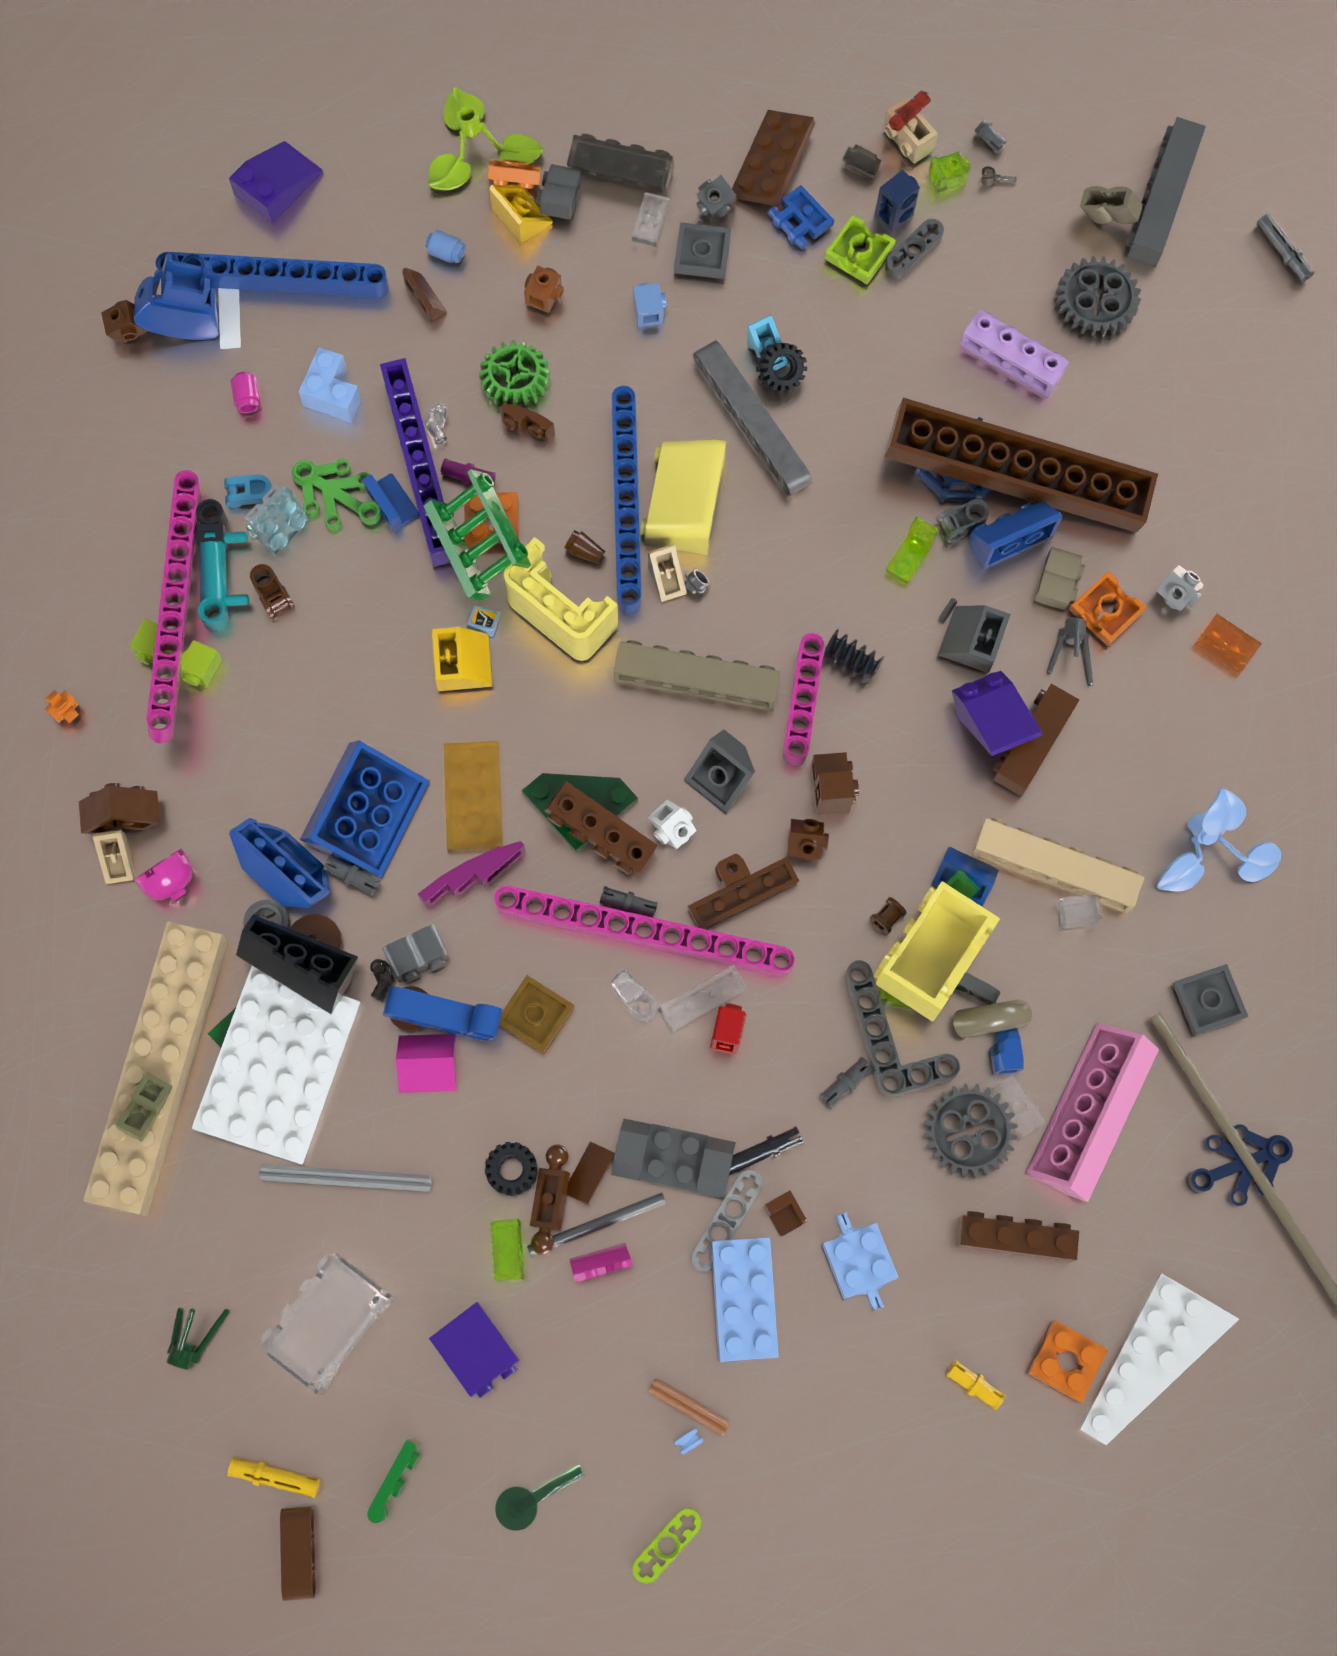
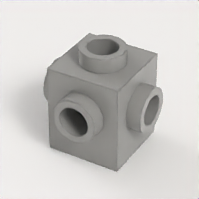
(1181, 588)

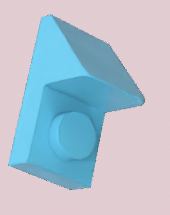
(761, 335)

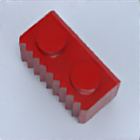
(728, 1028)

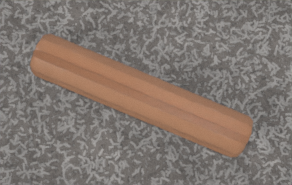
(689, 1406)

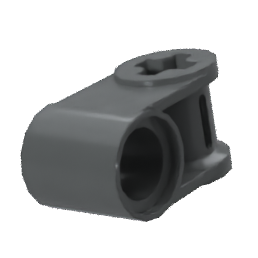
(958, 521)

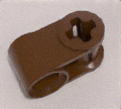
(271, 594)

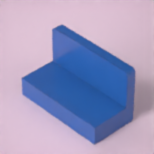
(391, 499)
(978, 871)

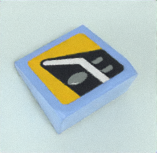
(484, 620)

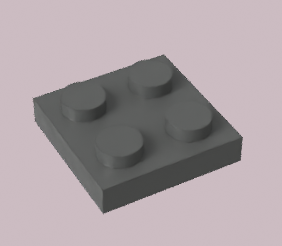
(702, 250)
(1210, 999)

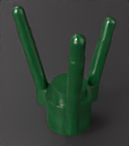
(180, 1351)

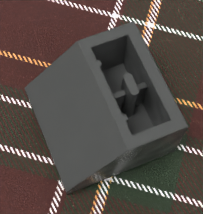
(974, 636)

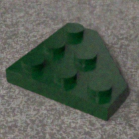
(606, 791)

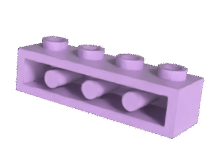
(1014, 353)

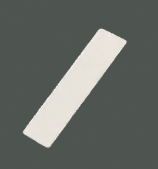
(229, 318)

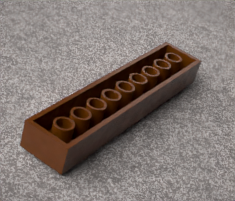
(1021, 465)

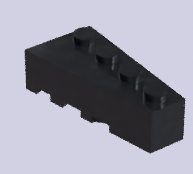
(297, 961)

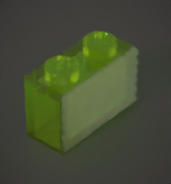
(507, 1250)

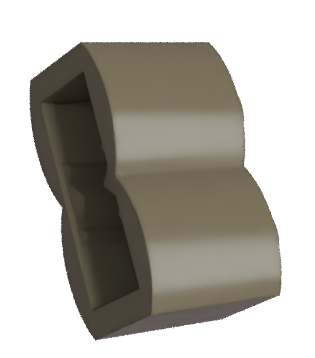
(1111, 205)
(1059, 578)

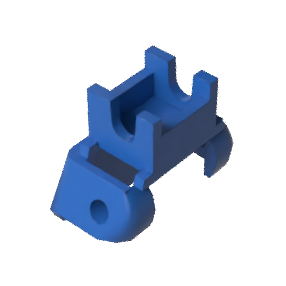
(185, 305)

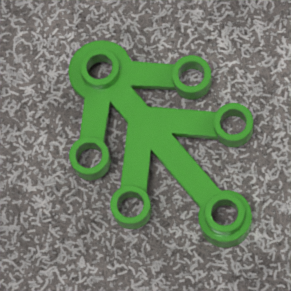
(333, 490)

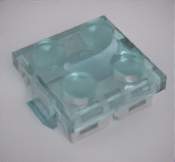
(276, 520)

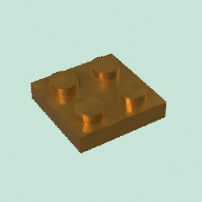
(535, 1014)

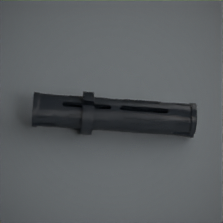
(765, 1149)

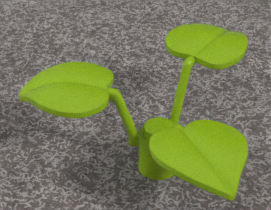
(464, 113)

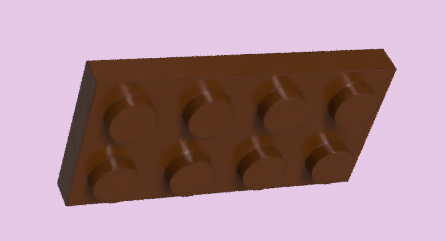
(773, 157)

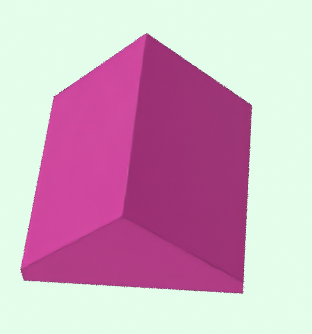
(426, 1063)

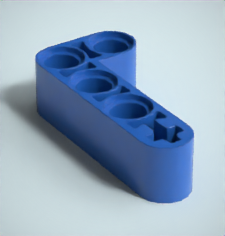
(442, 1014)

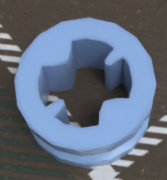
(688, 1441)

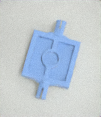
(860, 1261)

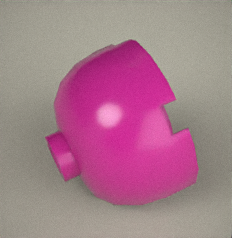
(167, 877)

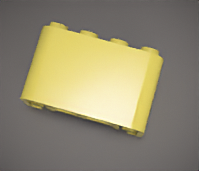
(573, 628)
(935, 950)

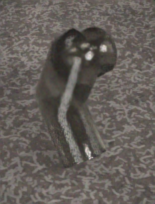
(384, 978)

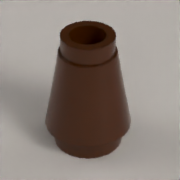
(584, 547)

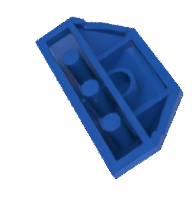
(279, 864)

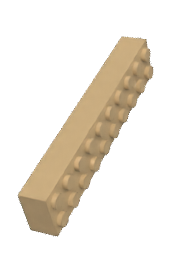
(164, 1047)

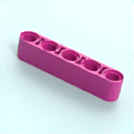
(806, 687)

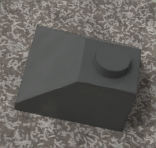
(722, 770)

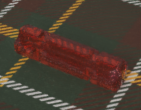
(909, 111)

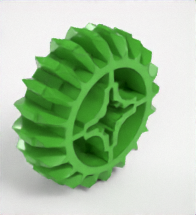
(505, 363)

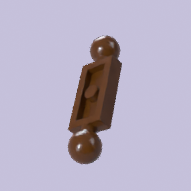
(549, 1199)

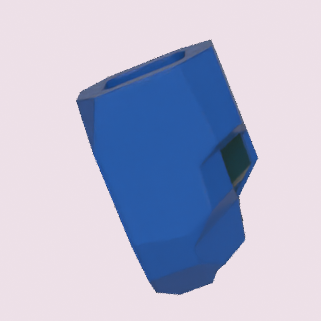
(1007, 1053)

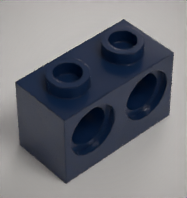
(897, 200)

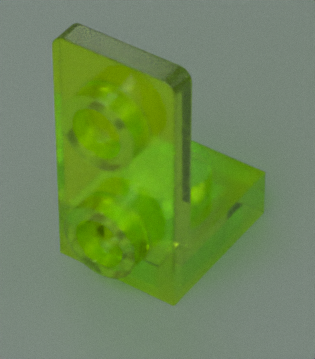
(912, 550)

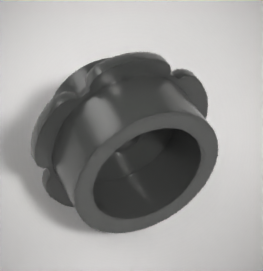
(696, 581)

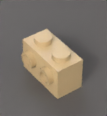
(915, 138)

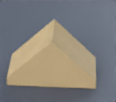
(666, 572)
(114, 856)

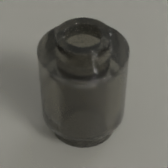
(861, 161)

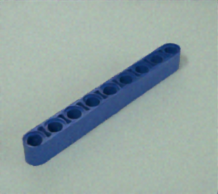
(286, 271)
(626, 510)

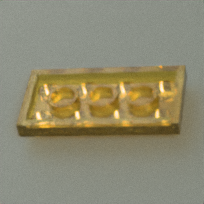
(473, 796)

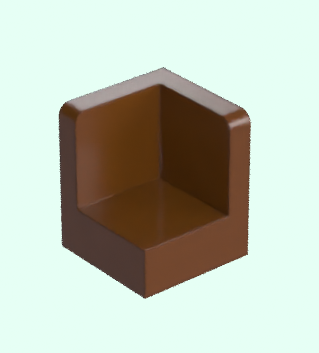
(785, 1213)

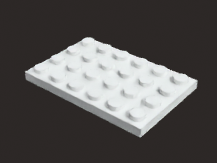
(274, 1069)

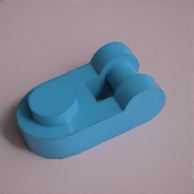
(255, 489)

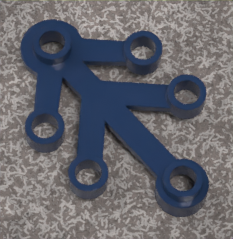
(1266, 1154)

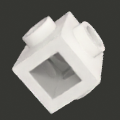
(672, 824)

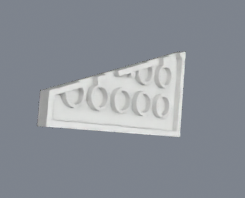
(1161, 1344)

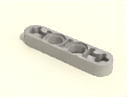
(724, 1219)

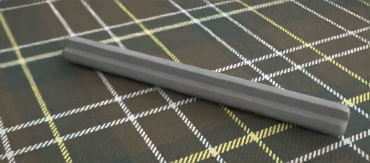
(345, 1177)

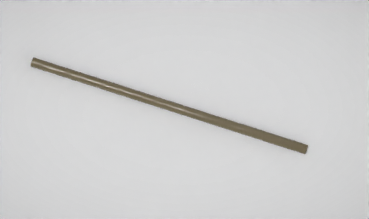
(1246, 1157)

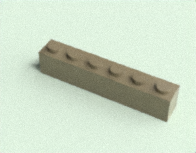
(696, 675)

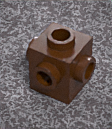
(120, 322)
(807, 839)

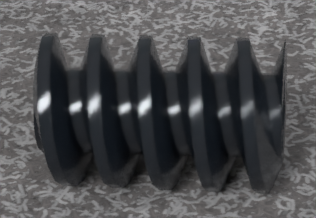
(852, 657)

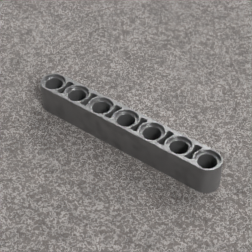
(752, 418)

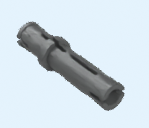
(1291, 255)

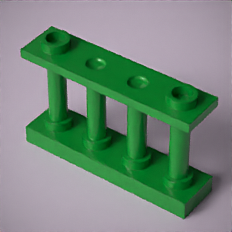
(454, 542)

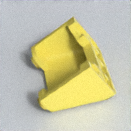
(684, 494)

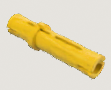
(278, 1478)

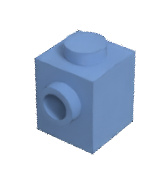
(649, 304)

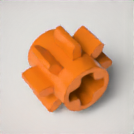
(61, 706)

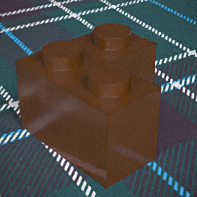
(834, 783)
(119, 808)

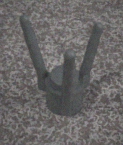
(1075, 634)

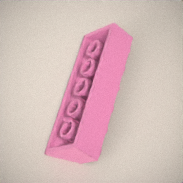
(1093, 1111)

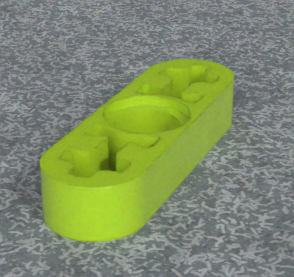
(645, 1557)

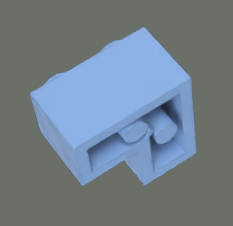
(325, 389)

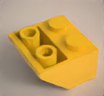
(461, 658)

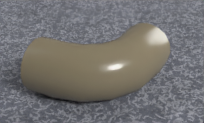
(992, 1018)

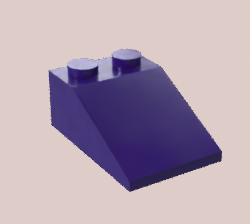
(274, 180)
(995, 713)

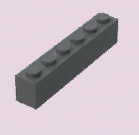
(1166, 191)

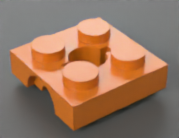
(514, 171)
(510, 504)
(1109, 625)
(1086, 1353)

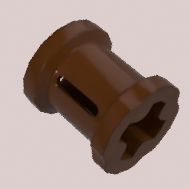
(888, 915)

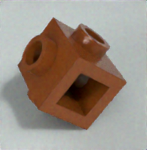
(543, 288)

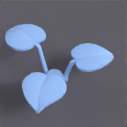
(1223, 814)

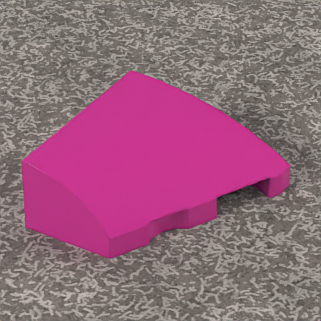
(600, 1262)

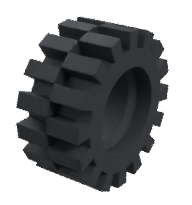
(796, 366)
(528, 1174)

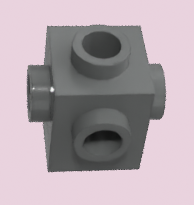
(717, 188)

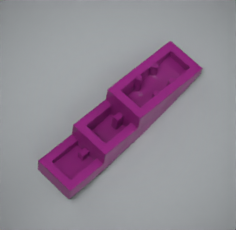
(480, 868)

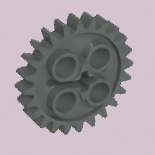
(1074, 291)
(980, 1155)

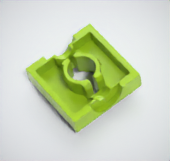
(866, 263)

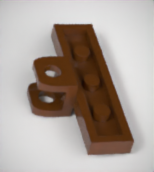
(741, 889)

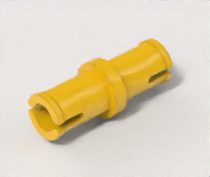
(975, 1385)

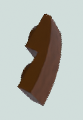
(521, 418)

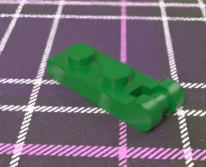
(393, 1482)

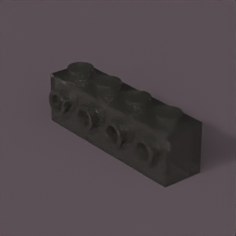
(621, 163)

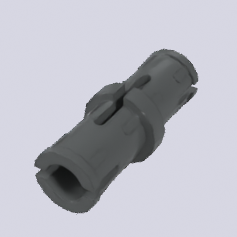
(351, 875)
(628, 902)
(846, 1082)

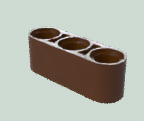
(297, 1553)

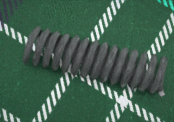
(948, 611)

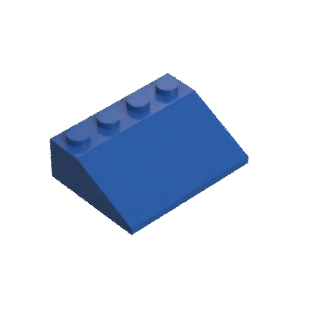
(365, 808)

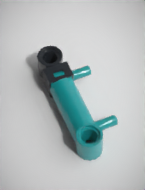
(213, 544)

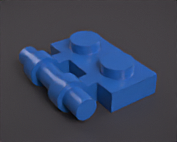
(806, 211)

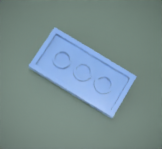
(744, 1299)

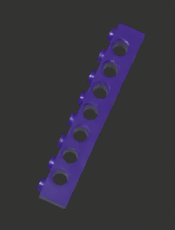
(415, 449)

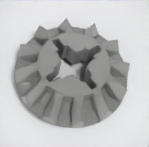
(268, 908)

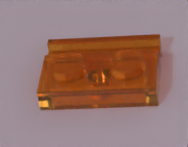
(1227, 644)

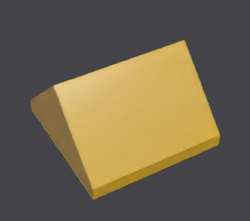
(518, 211)

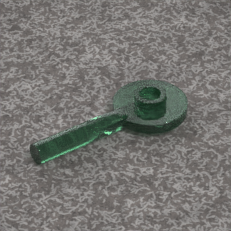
(518, 1506)

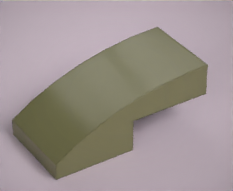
(145, 1107)

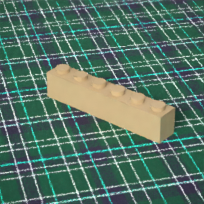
(1058, 865)

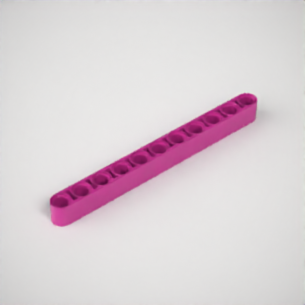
(173, 615)
(633, 921)

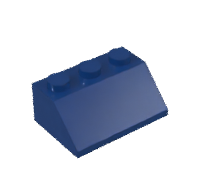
(1014, 533)

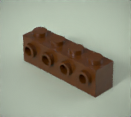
(1025, 759)
(600, 828)
(1017, 1238)

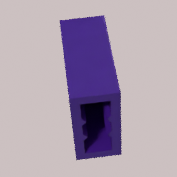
(475, 1351)

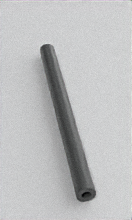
(605, 1220)

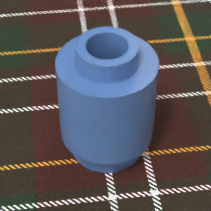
(445, 246)

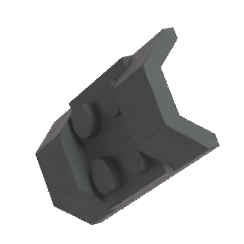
(673, 1158)

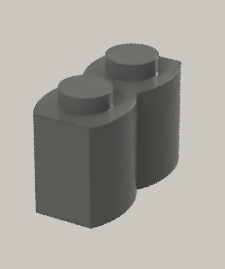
(559, 191)
(416, 953)

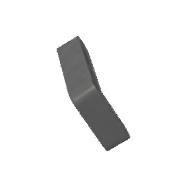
(885, 1041)

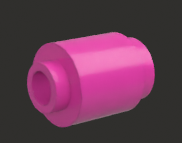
(245, 392)

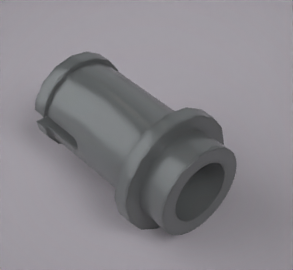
(990, 135)

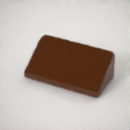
(423, 294)
(589, 1173)

